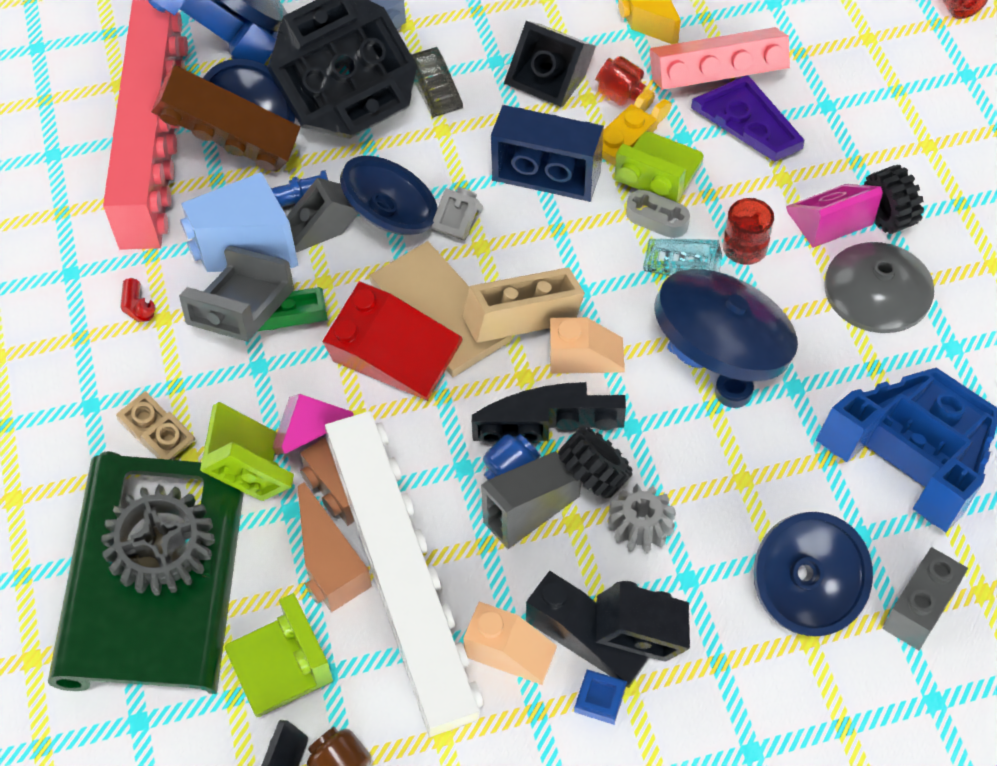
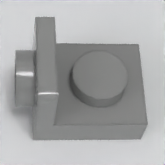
(456, 212)

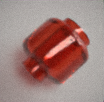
(620, 80)

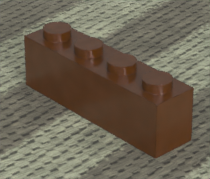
(225, 119)

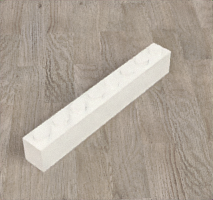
(401, 574)

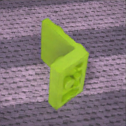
(242, 454)
(279, 660)

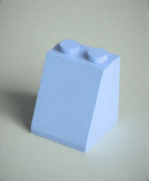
(240, 217)

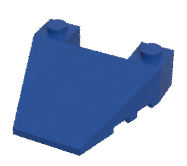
(244, 37)
(926, 430)

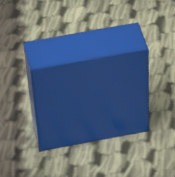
(600, 697)

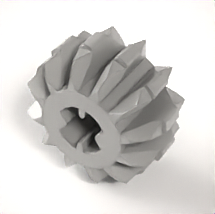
(628, 526)

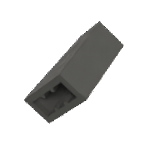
(527, 497)

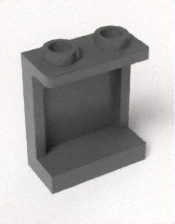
(240, 296)

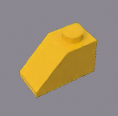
(652, 18)

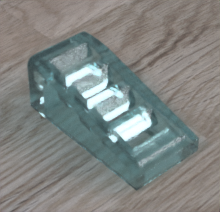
(696, 248)

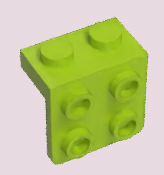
(657, 165)

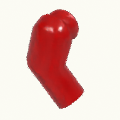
(132, 304)

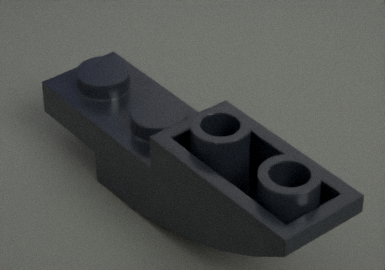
(547, 407)

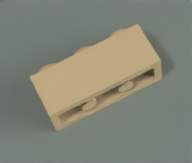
(521, 304)

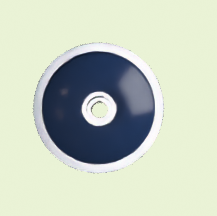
(252, 82)
(388, 195)
(836, 577)

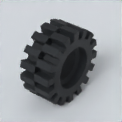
(899, 201)
(595, 462)

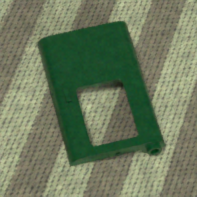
(145, 637)

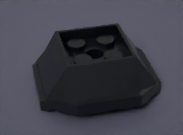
(349, 34)

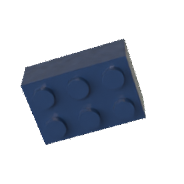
(546, 152)

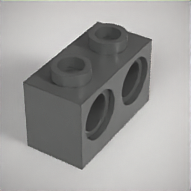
(925, 598)

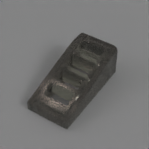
(428, 64)

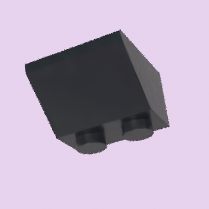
(548, 63)

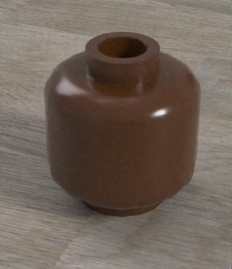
(338, 749)

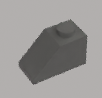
(320, 214)

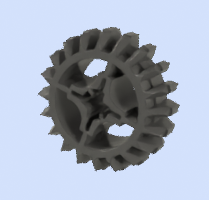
(142, 543)

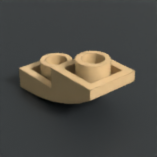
(154, 427)

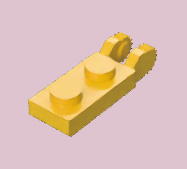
(632, 124)

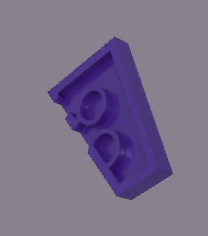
(751, 117)

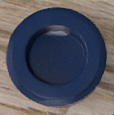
(733, 392)

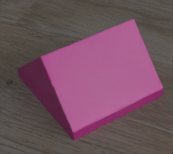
(836, 212)
(305, 421)

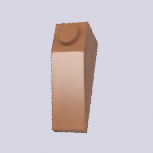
(330, 561)

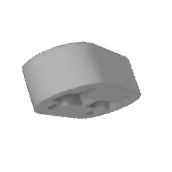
(657, 213)

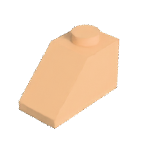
(584, 347)
(508, 643)

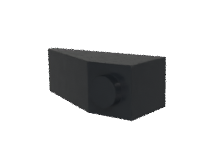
(570, 619)

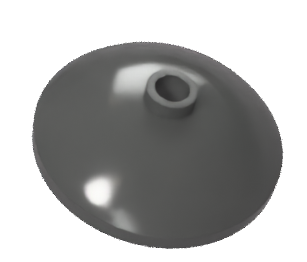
(877, 299)

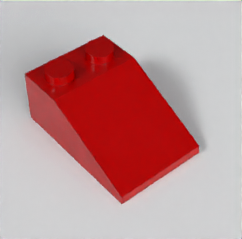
(391, 341)

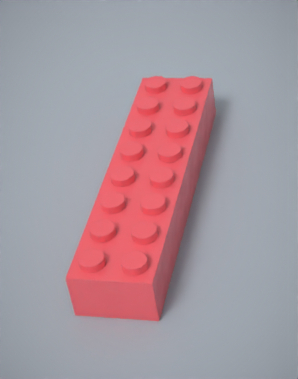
(141, 141)

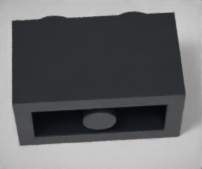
(642, 621)

